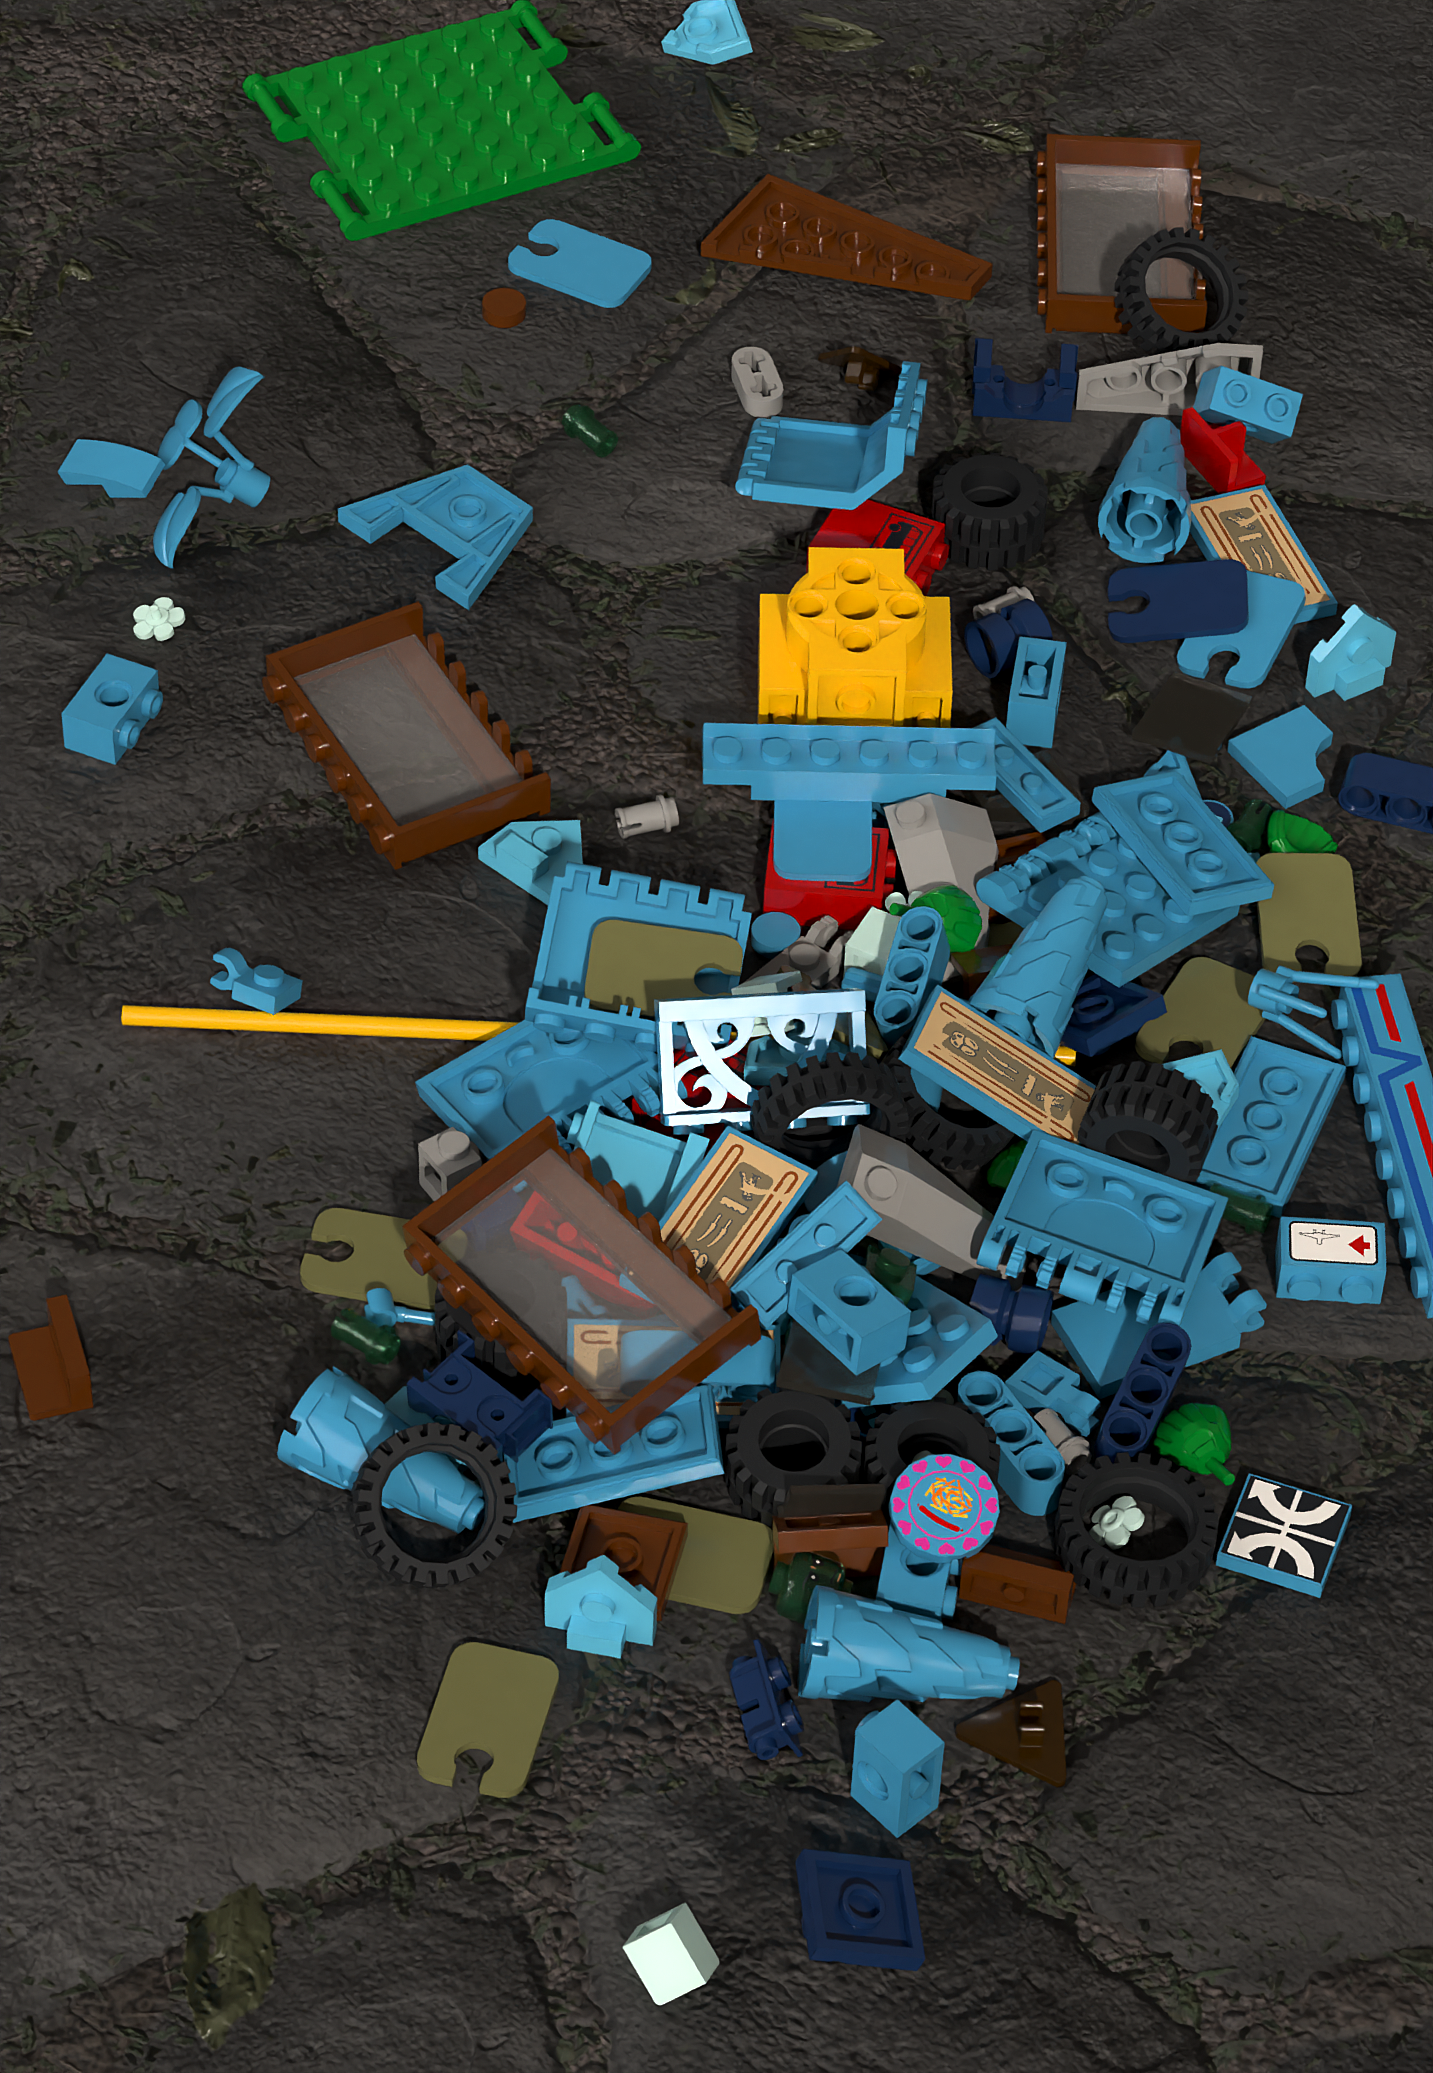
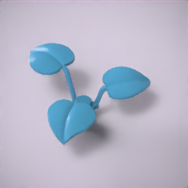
(235, 477)

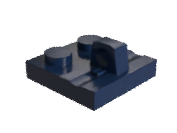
(1108, 1014)
(859, 1910)

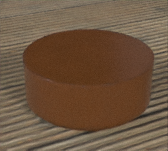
(504, 307)

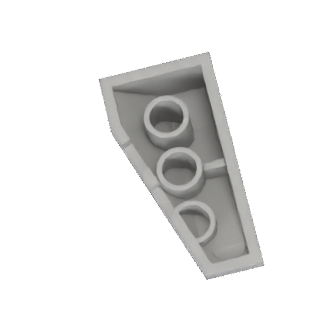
(1162, 381)
(944, 845)
(920, 1206)

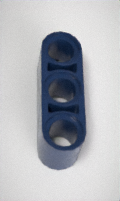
(1389, 791)
(1149, 1377)

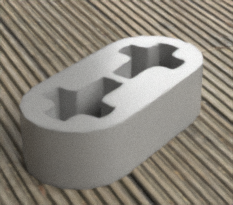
(751, 384)

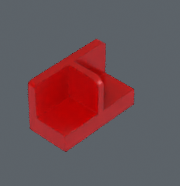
(1219, 453)

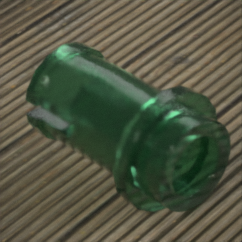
(582, 424)
(1250, 826)
(1245, 1210)
(377, 1342)

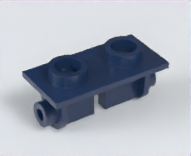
(776, 1720)

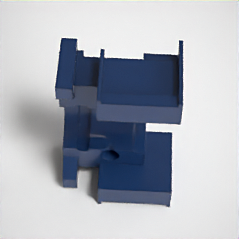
(1002, 398)
(480, 1403)

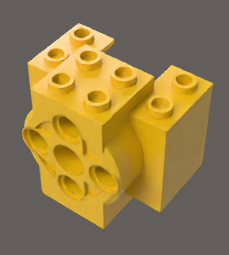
(855, 646)

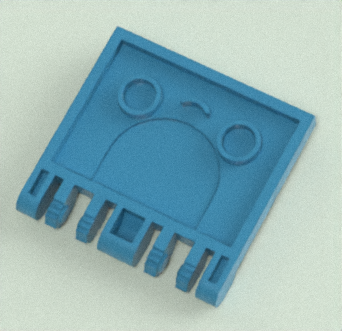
(1141, 918)
(532, 1073)
(1104, 1224)

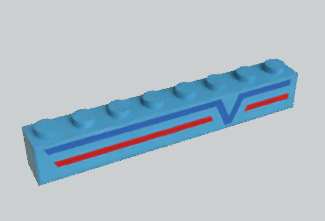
(1398, 1101)

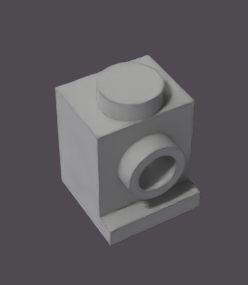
(446, 1161)

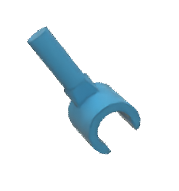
(382, 1310)

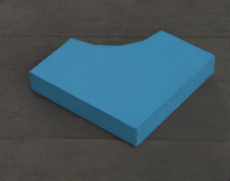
(1284, 755)

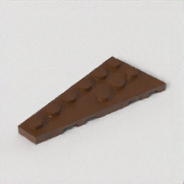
(815, 235)

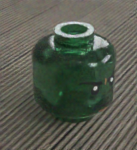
(797, 1579)

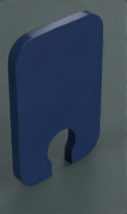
(1182, 599)

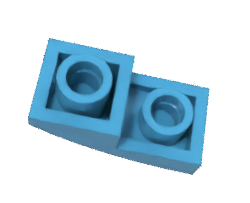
(116, 467)

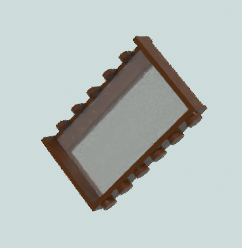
(1097, 208)
(403, 735)
(577, 1286)

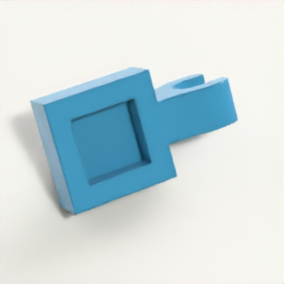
(262, 987)
(1048, 1384)

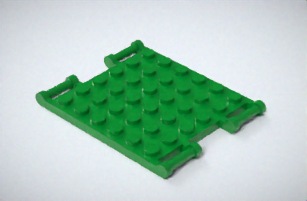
(440, 121)

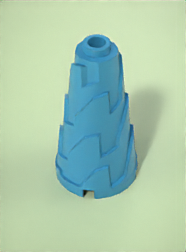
(1148, 500)
(1042, 972)
(341, 1427)
(872, 1651)

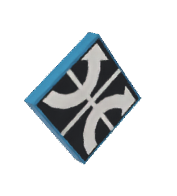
(1284, 1535)

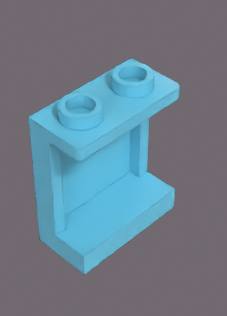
(643, 1162)

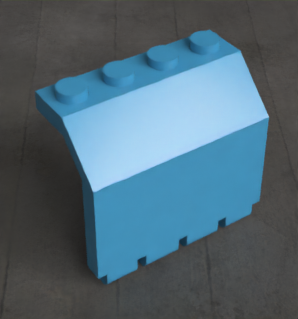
(832, 460)
(574, 912)

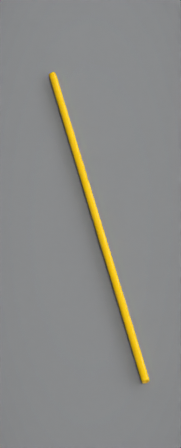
(352, 1025)

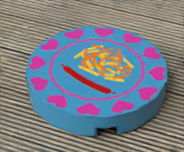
(944, 1508)

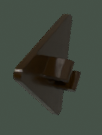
(861, 366)
(1024, 1733)

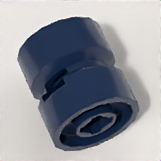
(995, 637)
(1017, 1315)

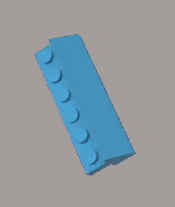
(847, 761)

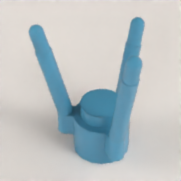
(1277, 995)

